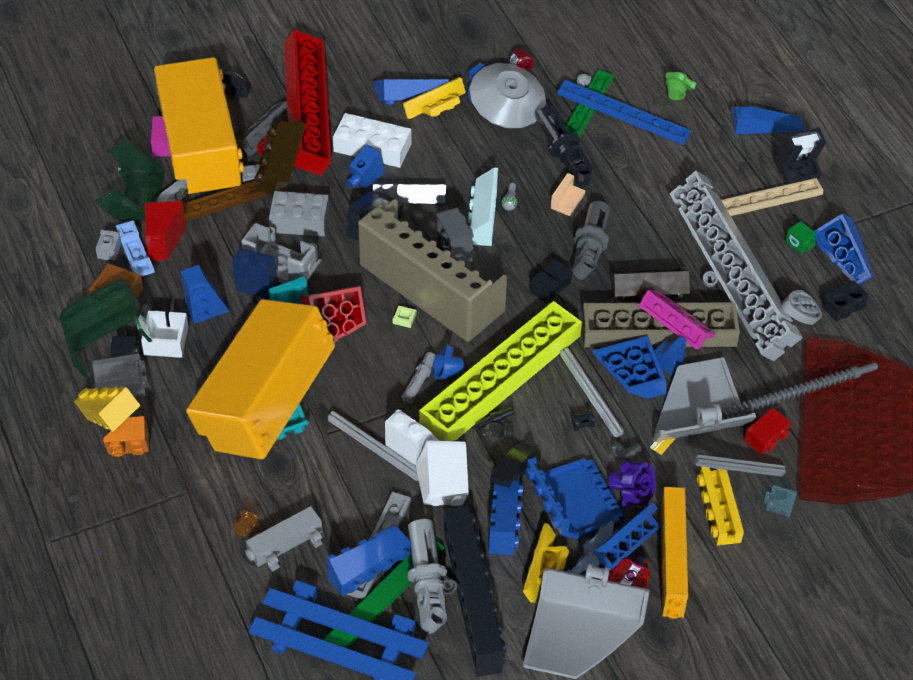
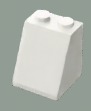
(406, 436)
(443, 473)

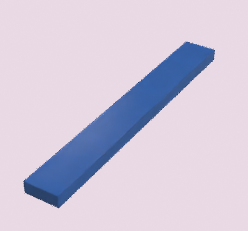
(624, 112)

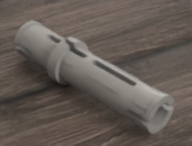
(422, 372)

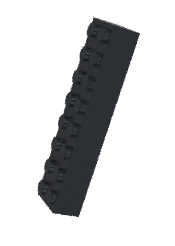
(474, 591)

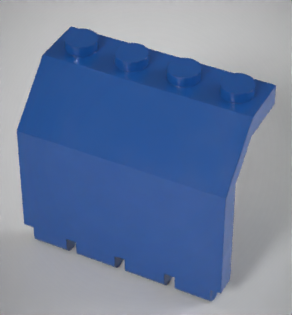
(575, 497)

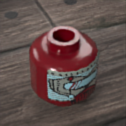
(522, 59)

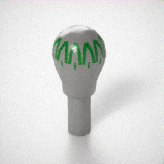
(509, 201)

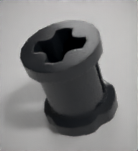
(583, 420)

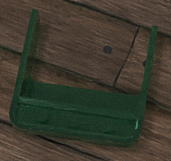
(98, 316)

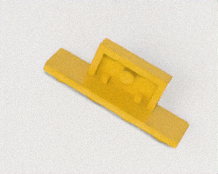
(435, 100)
(544, 557)

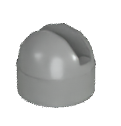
(583, 80)
(713, 279)

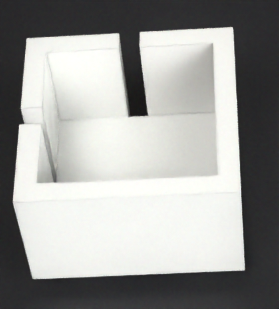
(166, 340)

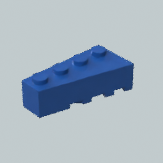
(504, 520)

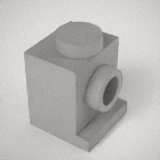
(108, 245)

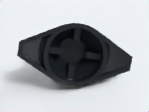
(235, 85)

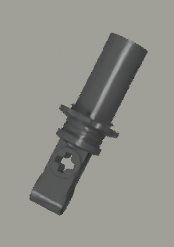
(591, 240)

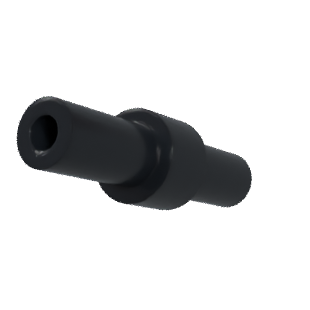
(495, 417)

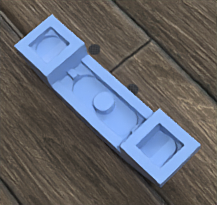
(134, 249)

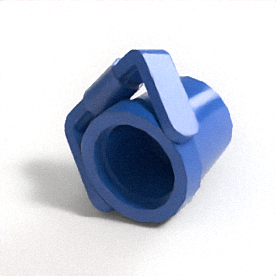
(447, 365)

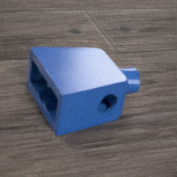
(366, 168)

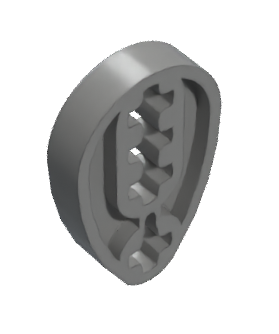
(801, 307)

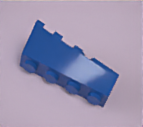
(367, 559)

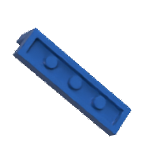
(634, 524)

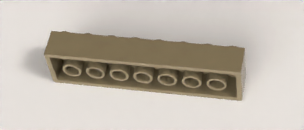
(620, 322)

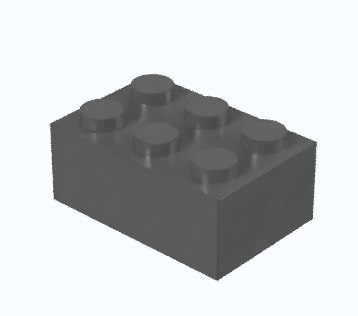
(454, 236)

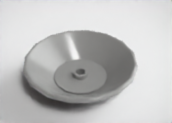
(506, 106)

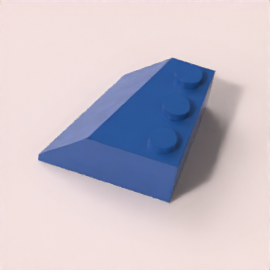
(634, 367)

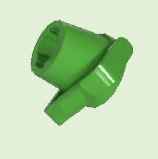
(677, 84)

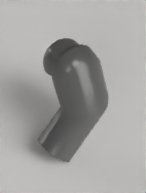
(626, 453)

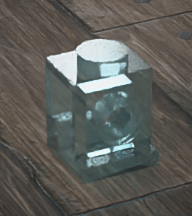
(780, 500)

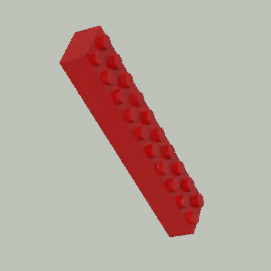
(308, 99)

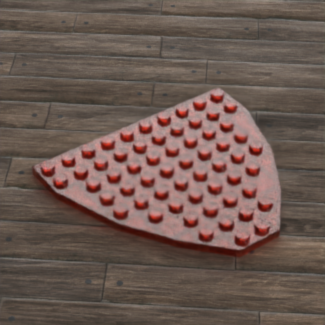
(855, 431)

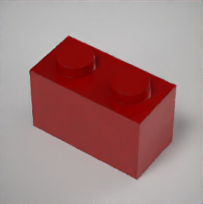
(767, 431)

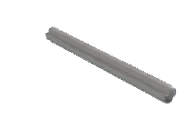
(591, 392)
(373, 444)

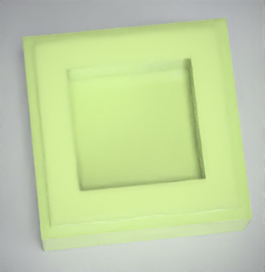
(404, 316)

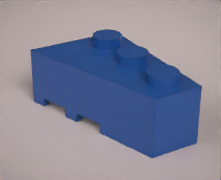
(201, 295)

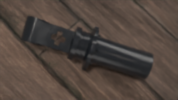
(564, 145)

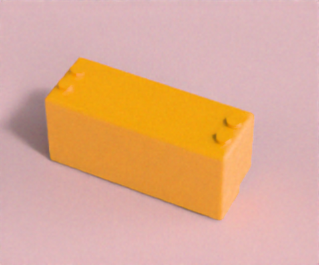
(198, 125)
(261, 378)

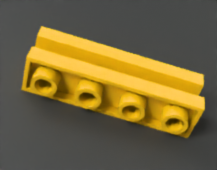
(721, 506)

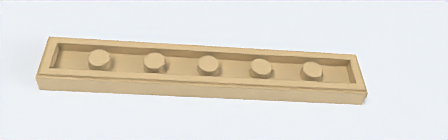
(773, 196)

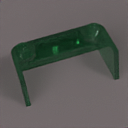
(143, 185)

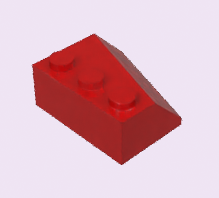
(340, 309)

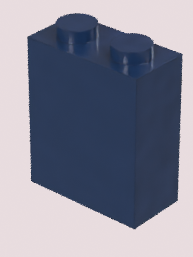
(254, 273)

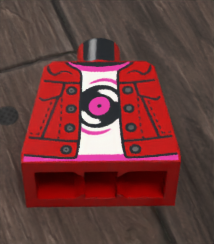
(631, 573)

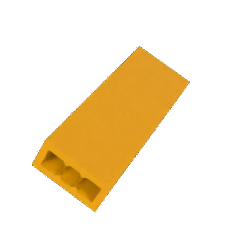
(673, 552)

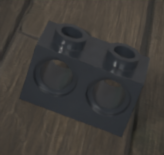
(845, 300)

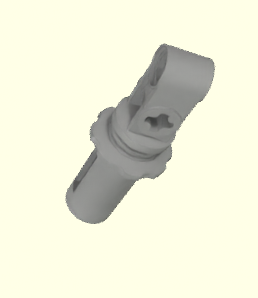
(427, 575)

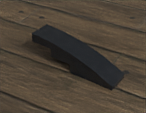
(513, 465)

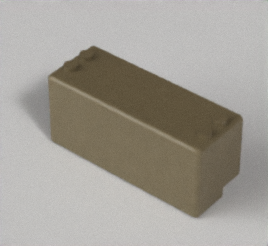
(424, 279)

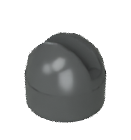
(453, 585)

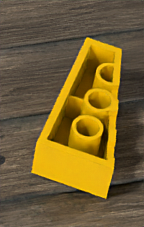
(107, 405)

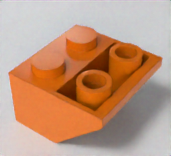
(129, 437)

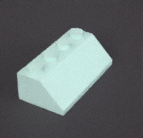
(483, 207)

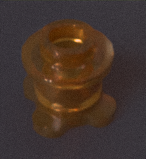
(245, 523)

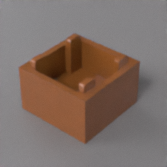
(112, 273)

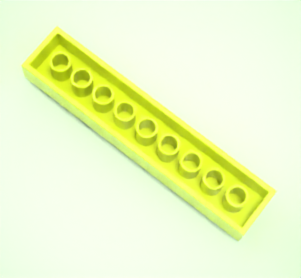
(500, 373)

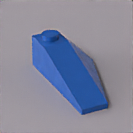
(758, 120)
(844, 247)

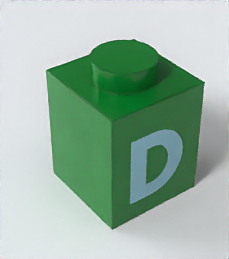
(801, 237)

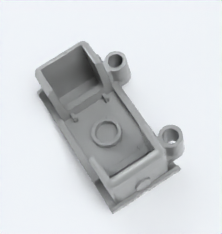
(289, 263)

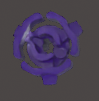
(634, 482)

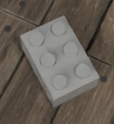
(299, 213)

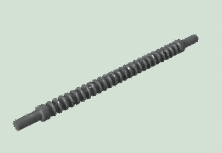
(854, 373)

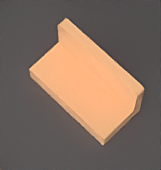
(566, 196)

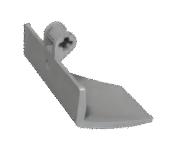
(700, 393)
(582, 620)

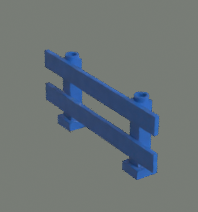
(303, 606)

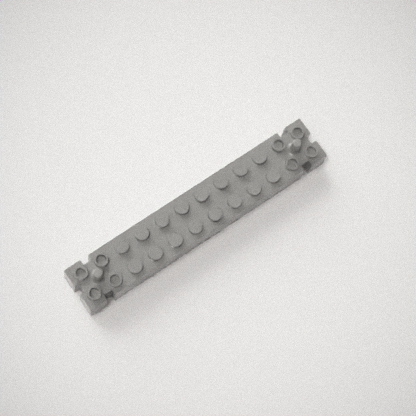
(735, 266)

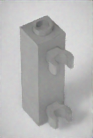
(283, 537)

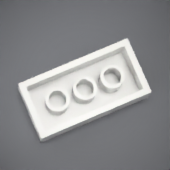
(357, 132)

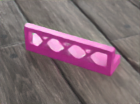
(675, 318)

